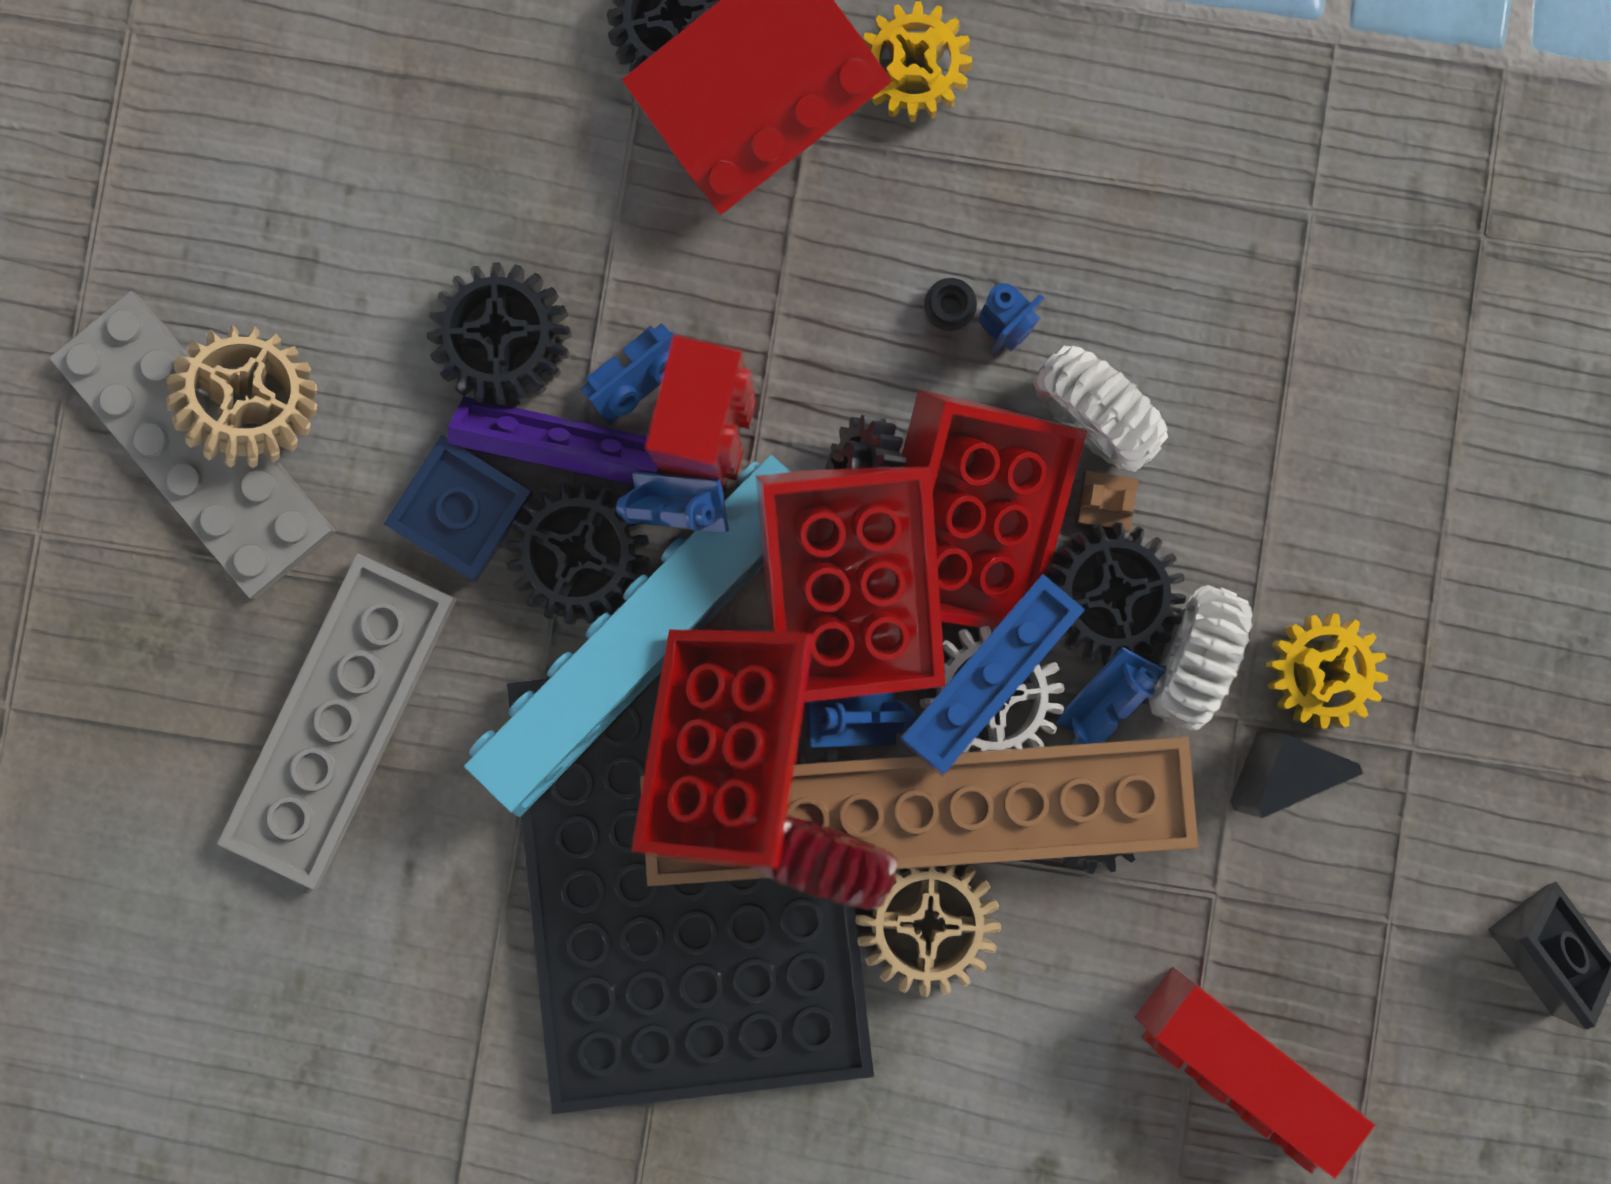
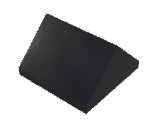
(1285, 772)
(1557, 955)

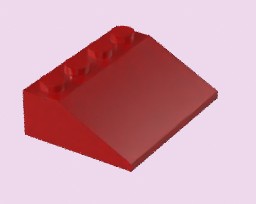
(754, 89)
(995, 499)
(858, 571)
(723, 747)

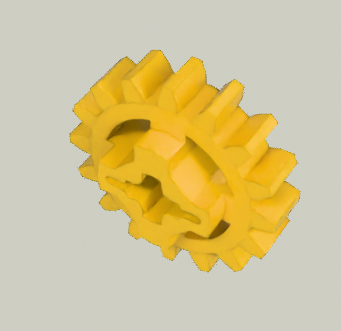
(931, 45)
(1313, 688)

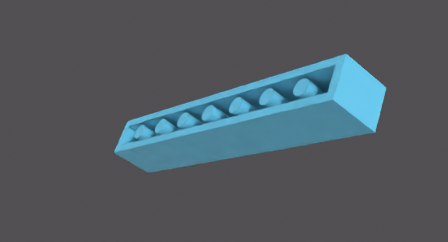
(621, 653)

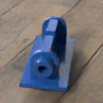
(1008, 316)
(618, 389)
(675, 502)
(1110, 696)
(857, 720)

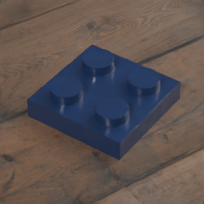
(458, 509)

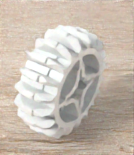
(1101, 400)
(1201, 657)
(1036, 690)

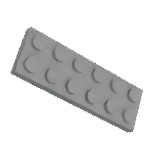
(245, 515)
(337, 722)

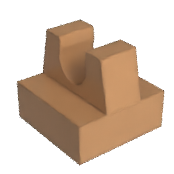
(1106, 500)

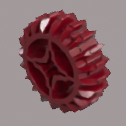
(833, 865)

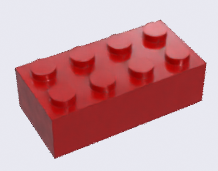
(701, 411)
(1263, 1082)

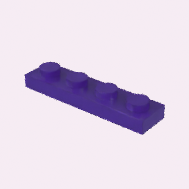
(550, 440)

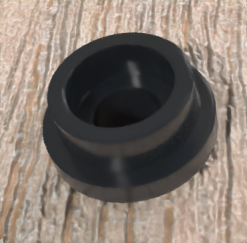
(955, 289)

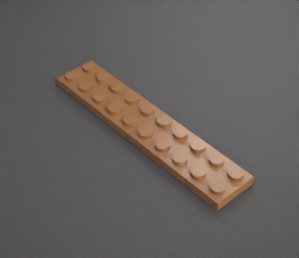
(992, 806)

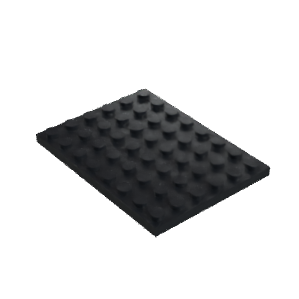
(676, 982)

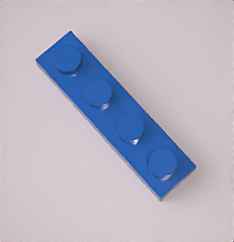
(992, 675)

